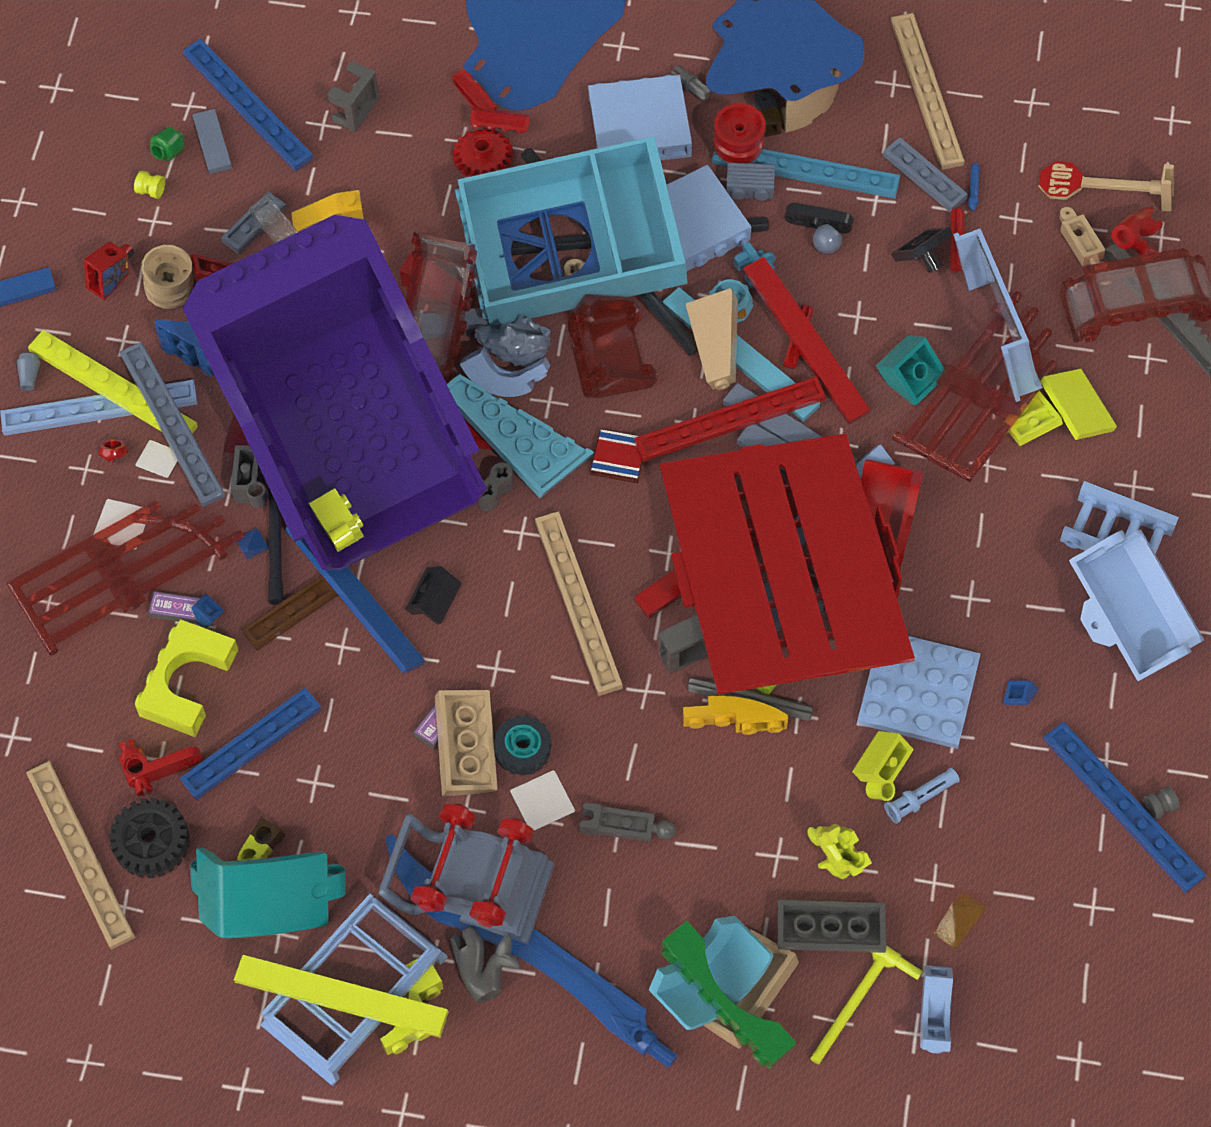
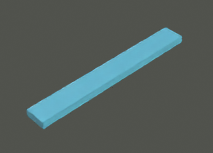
(747, 358)

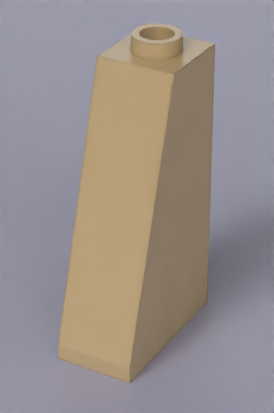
(715, 334)

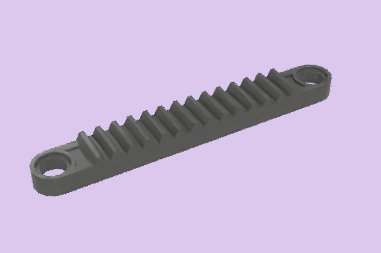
(1177, 324)

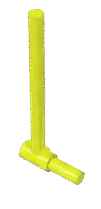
(888, 959)

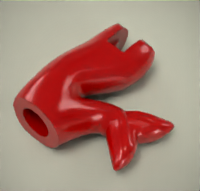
(1137, 224)

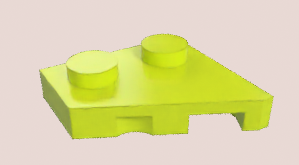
(1035, 420)

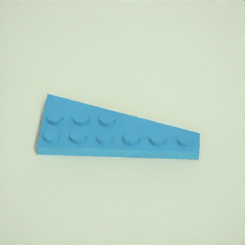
(521, 440)

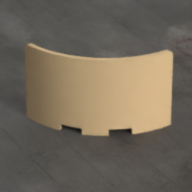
(802, 112)

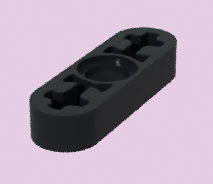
(809, 217)

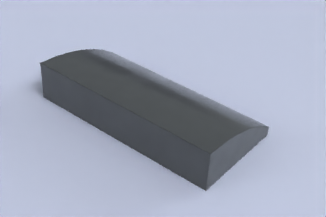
(831, 926)

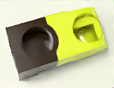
(261, 841)

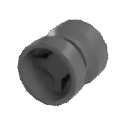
(1162, 802)

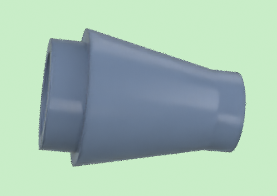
(28, 368)

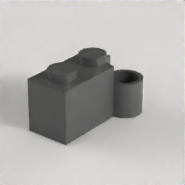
(247, 478)

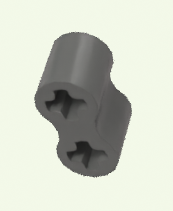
(497, 484)

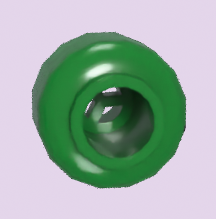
(167, 144)

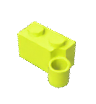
(336, 520)
(882, 764)

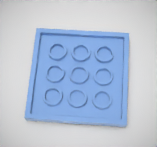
(922, 696)

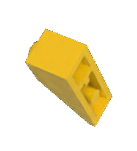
(341, 204)

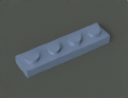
(925, 174)

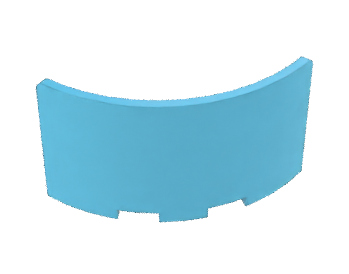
(735, 961)

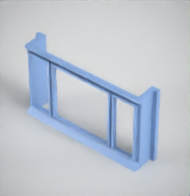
(328, 1068)

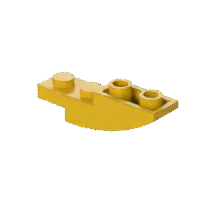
(745, 713)

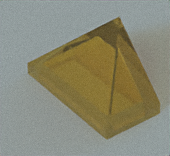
(959, 920)

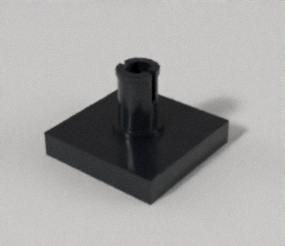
(923, 246)

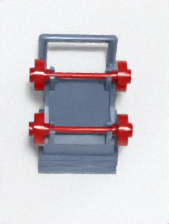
(477, 874)

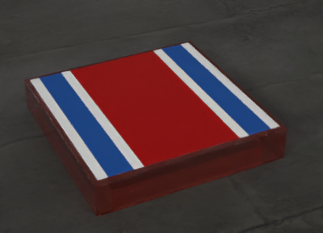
(616, 457)

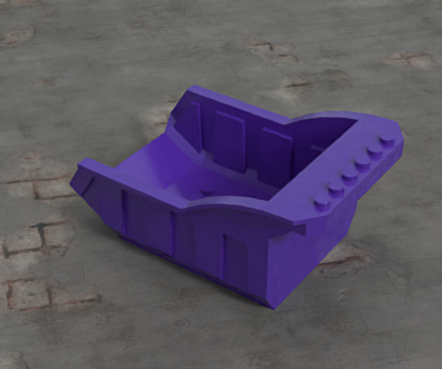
(336, 387)

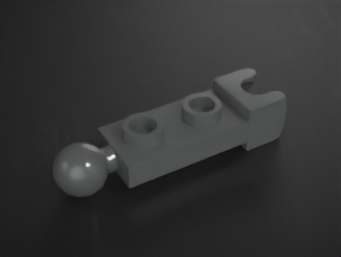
(624, 824)

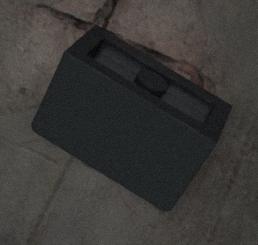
(434, 594)

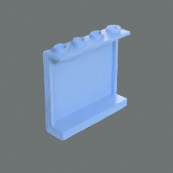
(642, 110)
(706, 217)

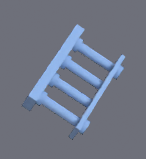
(1116, 505)

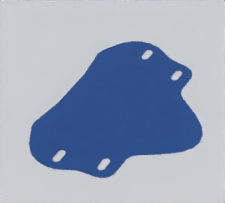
(534, 44)
(781, 47)

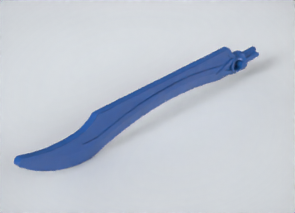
(610, 1005)

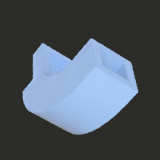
(502, 382)
(936, 1009)

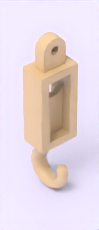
(1085, 247)

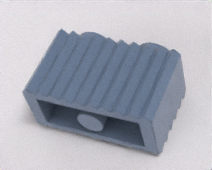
(750, 181)

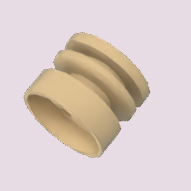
(167, 276)

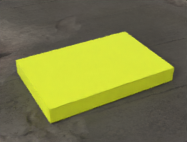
(1078, 404)

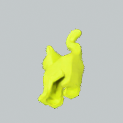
(839, 848)

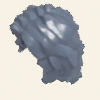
(515, 342)

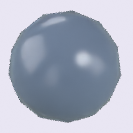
(827, 239)

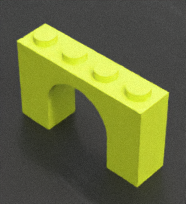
(185, 645)

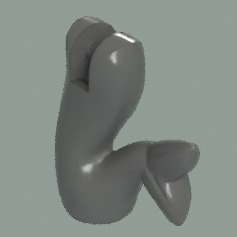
(470, 956)

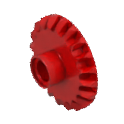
(473, 162)

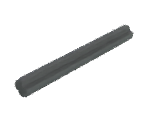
(789, 707)

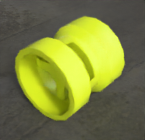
(149, 184)

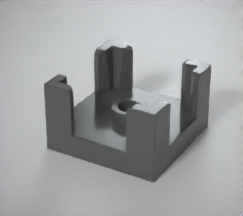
(357, 102)

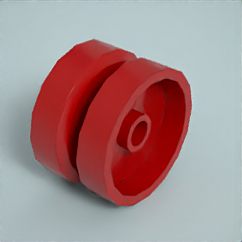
(739, 133)

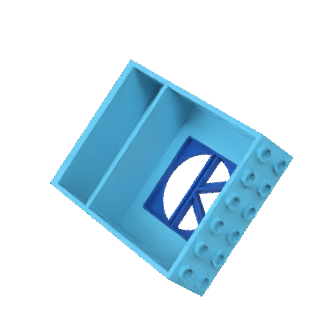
(608, 190)

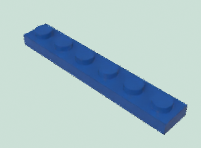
(250, 744)

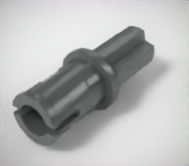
(692, 83)

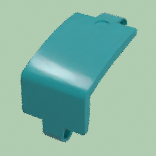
(265, 894)

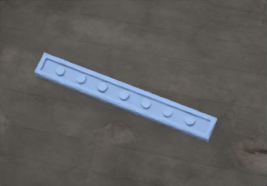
(81, 410)

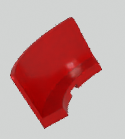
(897, 493)

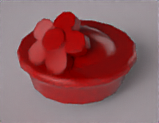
(113, 449)

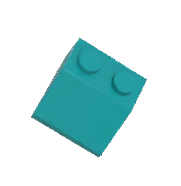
(911, 368)

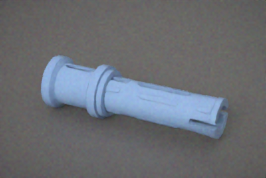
(912, 803)

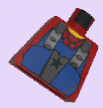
(107, 268)

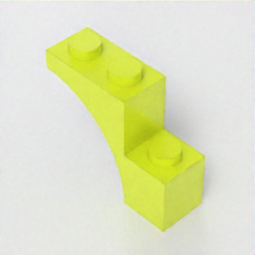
(426, 988)

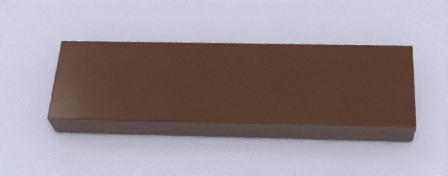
(289, 612)

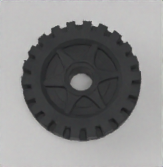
(156, 855)

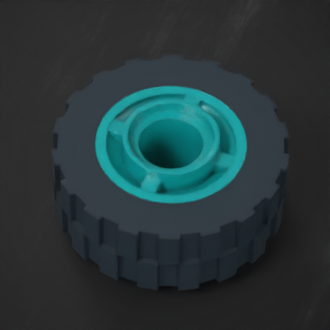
(522, 730)

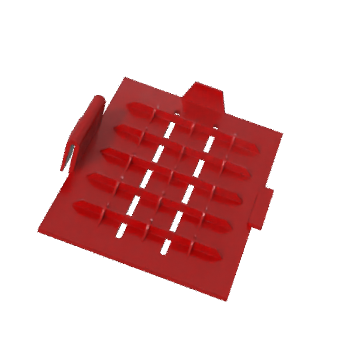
(847, 547)

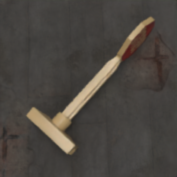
(1064, 180)

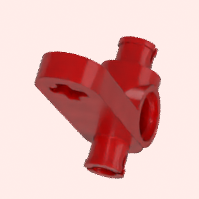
(156, 769)

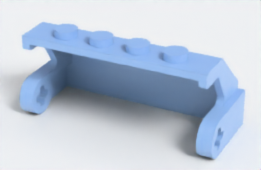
(1134, 604)

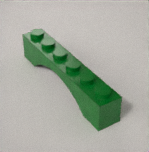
(764, 1037)

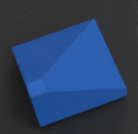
(252, 544)
(206, 611)
(1019, 692)

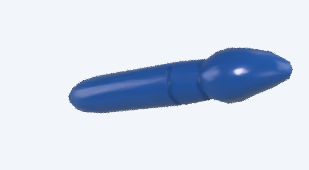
(974, 186)

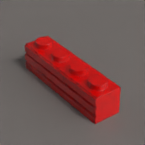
(472, 91)
(499, 119)

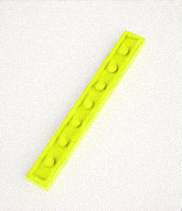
(341, 996)

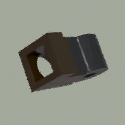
(766, 104)

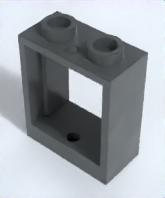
(681, 645)

